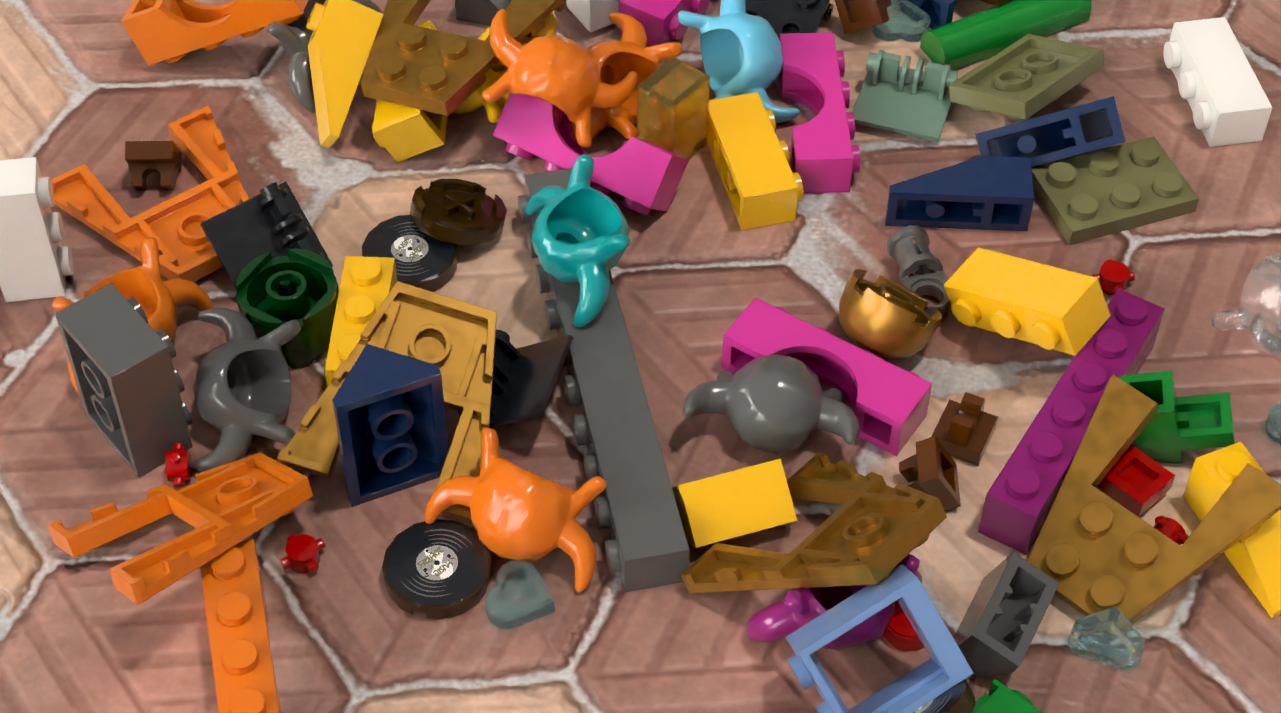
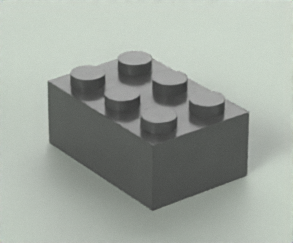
(126, 377)

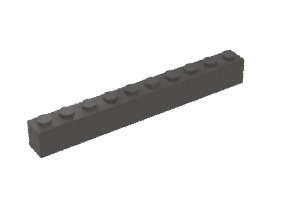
(616, 426)

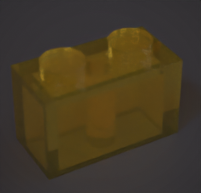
(674, 108)

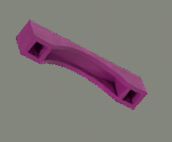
(1036, 469)

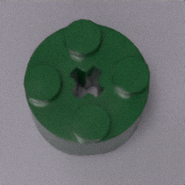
(289, 289)

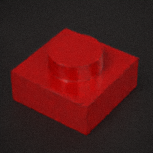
(1136, 481)

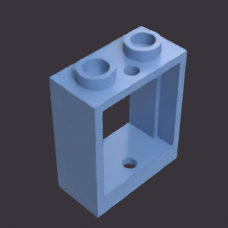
(912, 690)

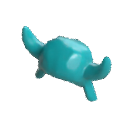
(579, 237)

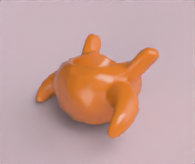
(614, 63)
(555, 72)
(155, 296)
(522, 512)

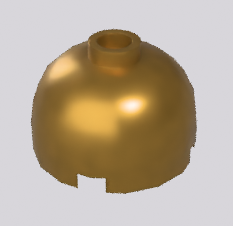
(885, 317)

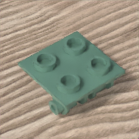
(903, 97)

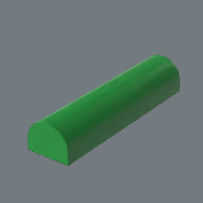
(999, 27)

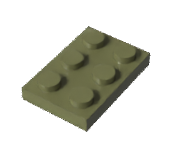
(1026, 76)
(1112, 190)

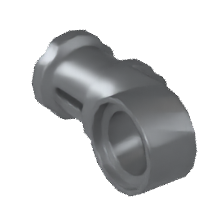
(919, 259)

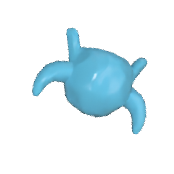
(739, 53)

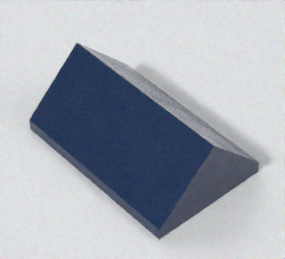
(390, 424)

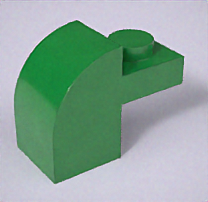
(1181, 421)

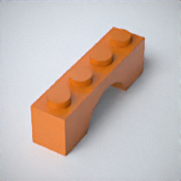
(176, 27)
(239, 632)

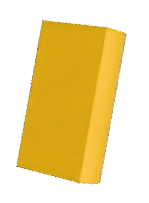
(734, 503)

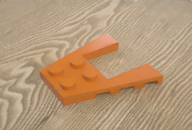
(175, 222)
(222, 506)

